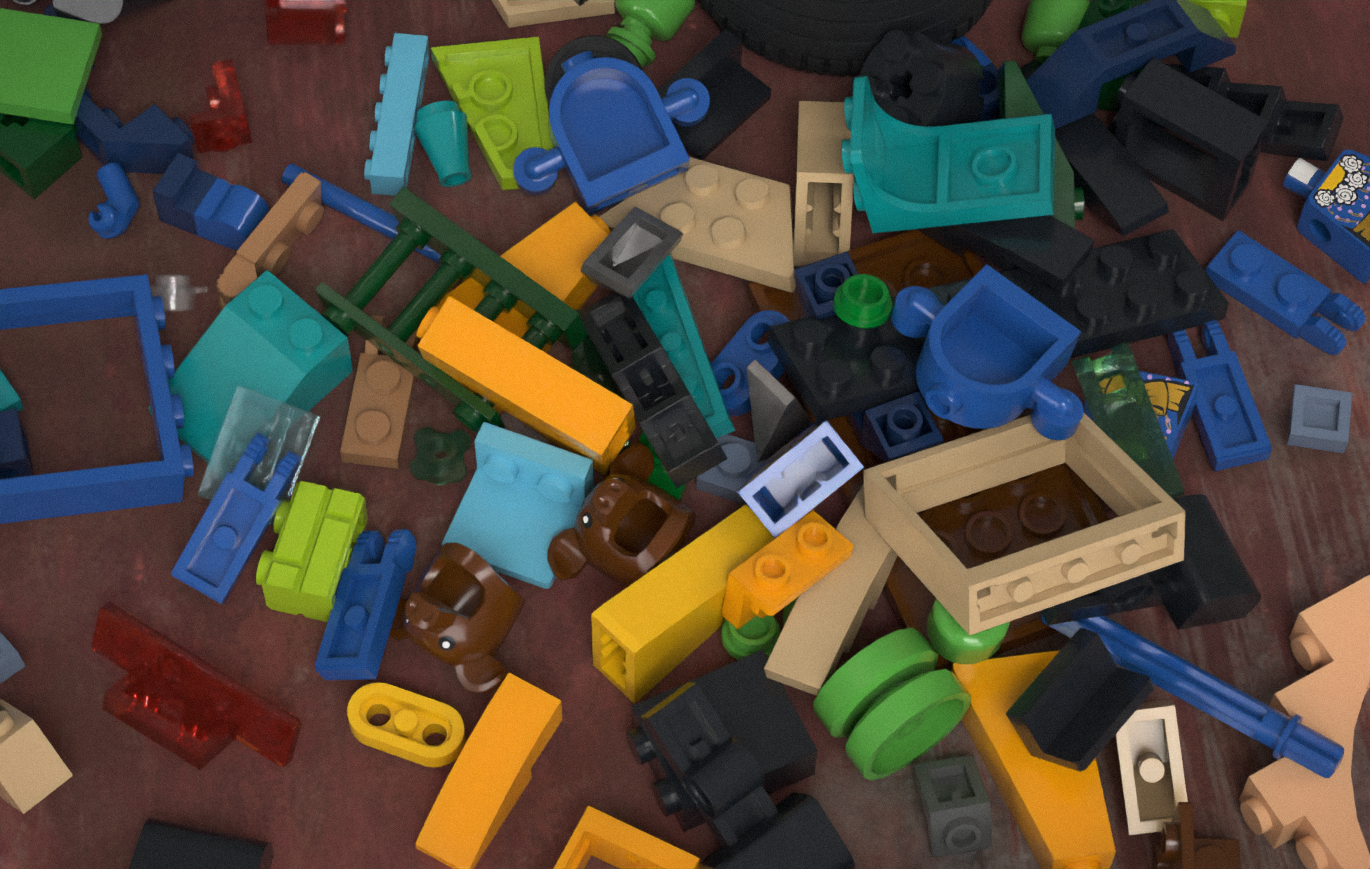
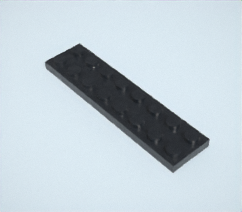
(1114, 298)

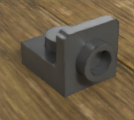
(954, 805)

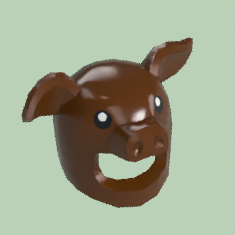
(623, 524)
(460, 616)

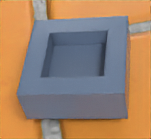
(1319, 418)
(727, 477)

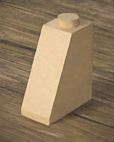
(822, 185)

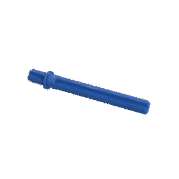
(1214, 696)

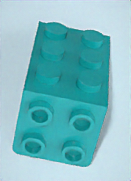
(946, 173)

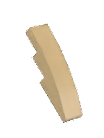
(833, 608)

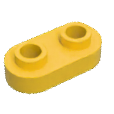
(410, 723)

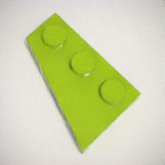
(502, 95)

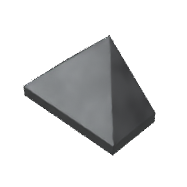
(631, 253)
(775, 412)

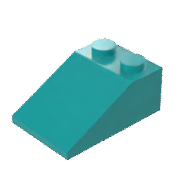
(263, 343)

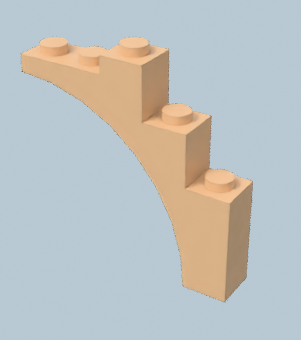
(1285, 796)

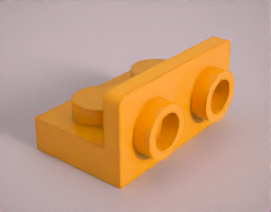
(784, 569)

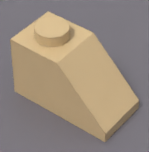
(1151, 766)

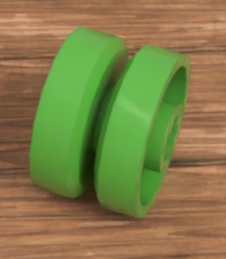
(891, 703)

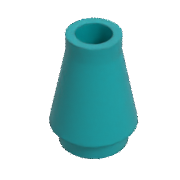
(444, 138)

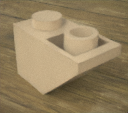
(27, 761)

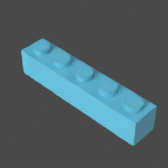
(396, 114)

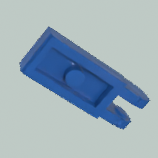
(1283, 294)
(1224, 404)
(234, 524)
(365, 606)

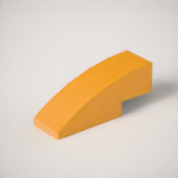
(490, 773)

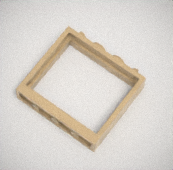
(1139, 541)

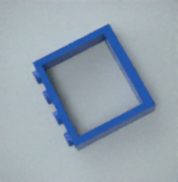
(111, 486)

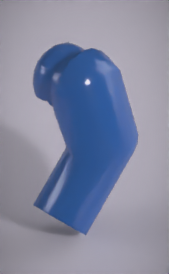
(120, 205)

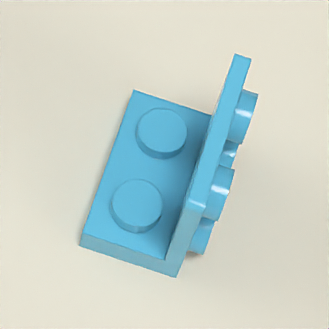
(519, 502)

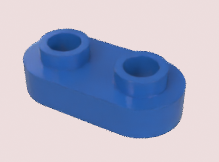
(740, 353)

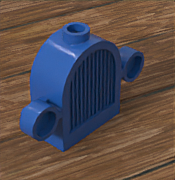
(611, 132)
(991, 355)

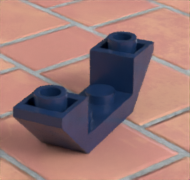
(1073, 75)
(141, 145)
(887, 429)

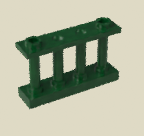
(460, 258)

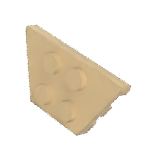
(726, 220)

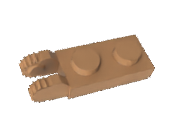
(270, 242)
(378, 408)

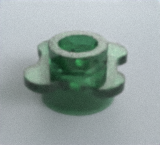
(440, 470)

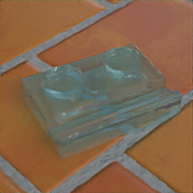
(251, 414)

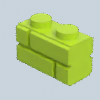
(312, 549)

